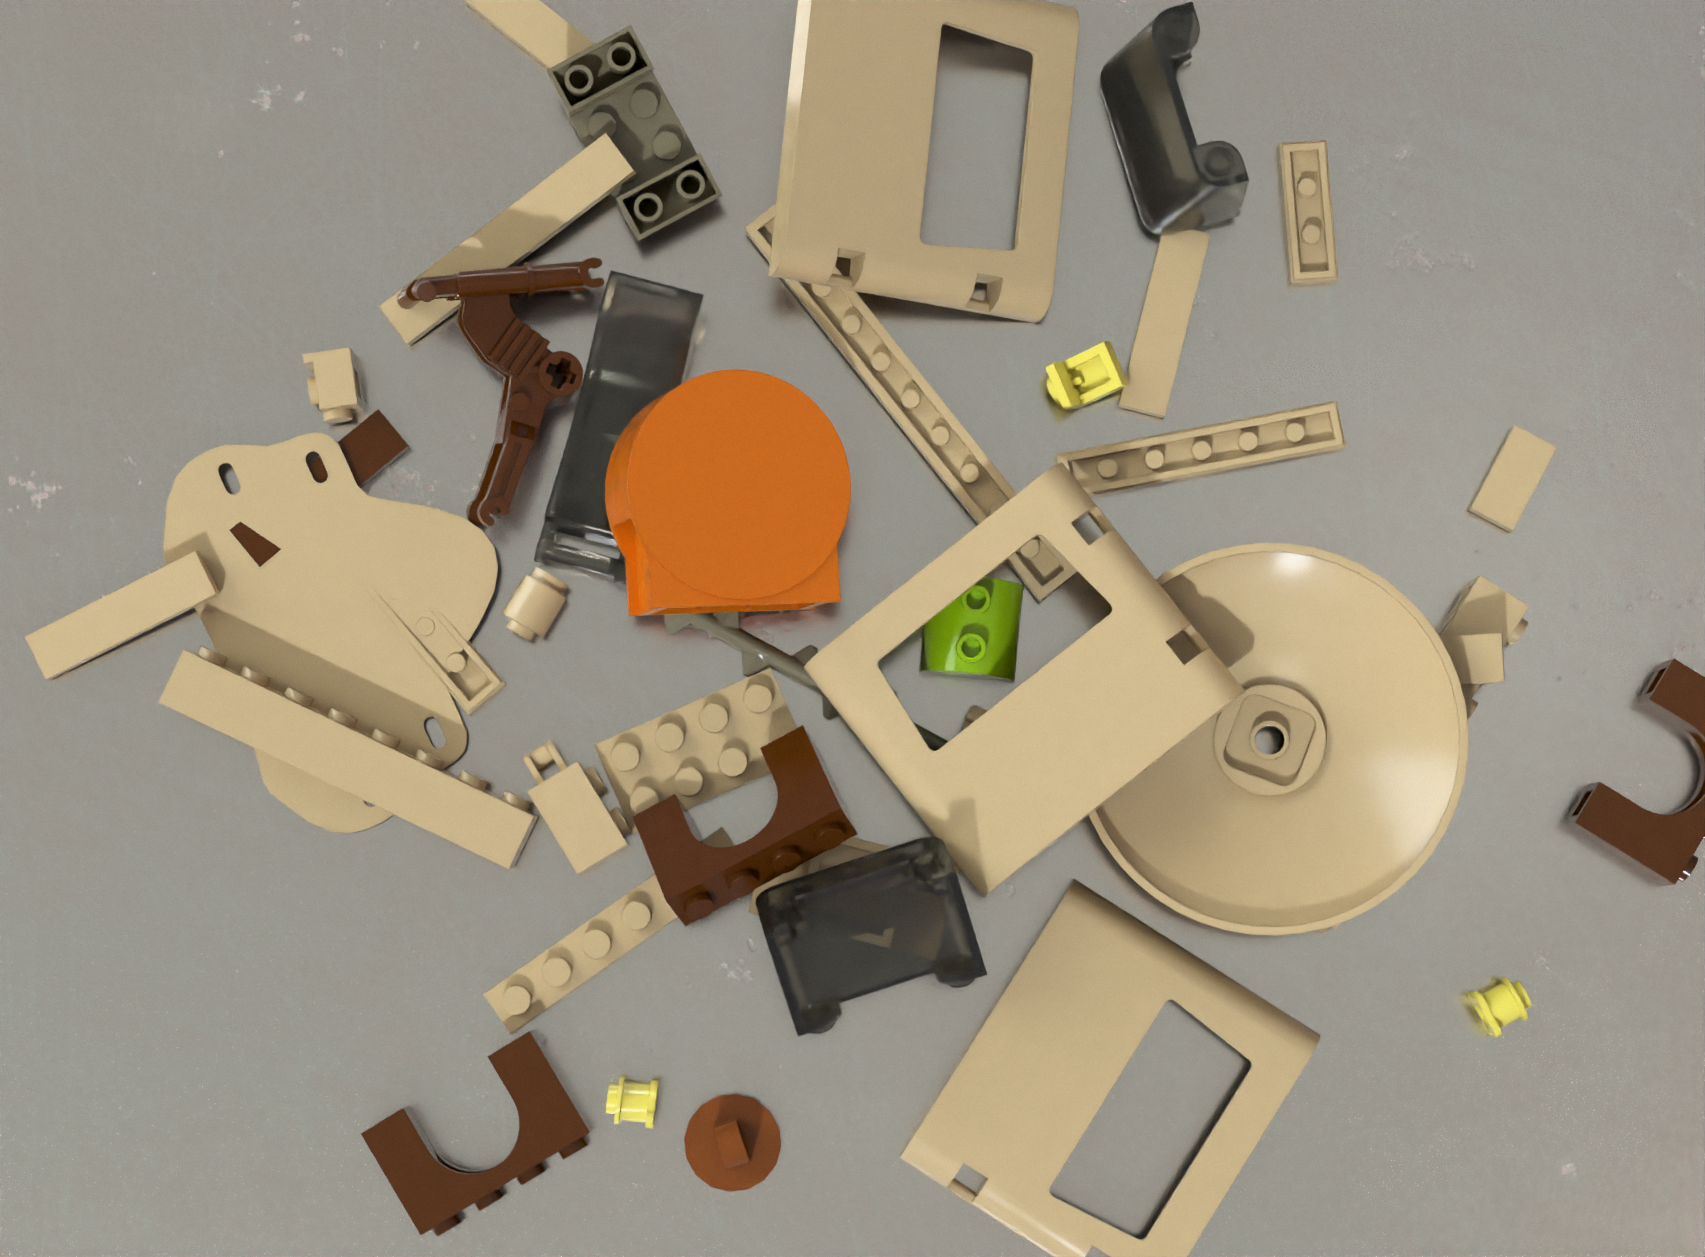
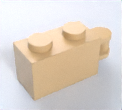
(575, 810)

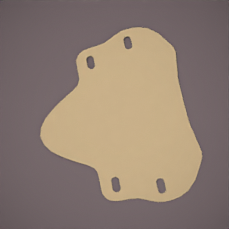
(309, 616)

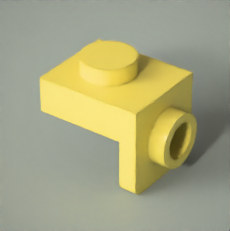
(1085, 377)

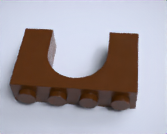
(804, 824)
(1651, 841)
(438, 1191)

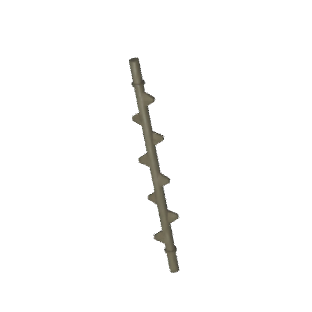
(759, 654)

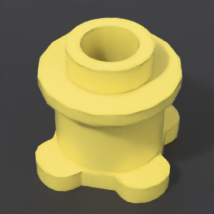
(1501, 1005)
(633, 1101)

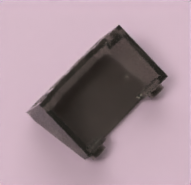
(1170, 175)
(868, 930)

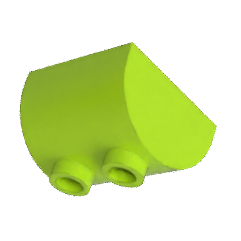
(976, 633)

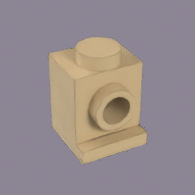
(335, 383)

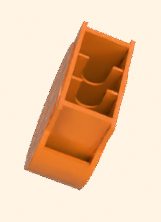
(729, 498)

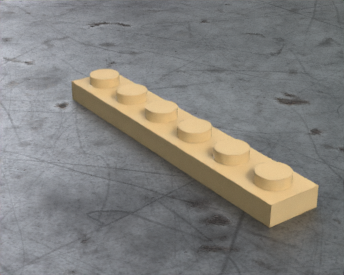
(586, 951)

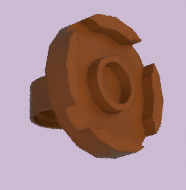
(732, 1142)

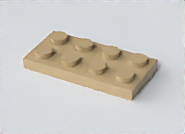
(697, 747)

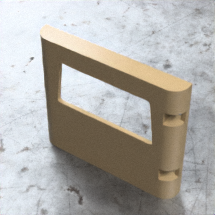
(862, 150)
(1065, 732)
(1057, 1052)

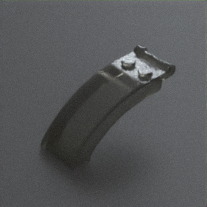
(635, 357)

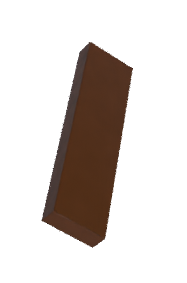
(367, 451)

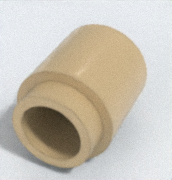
(535, 604)

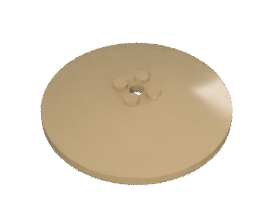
(1364, 762)

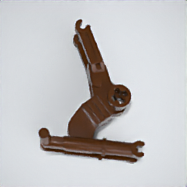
(515, 354)

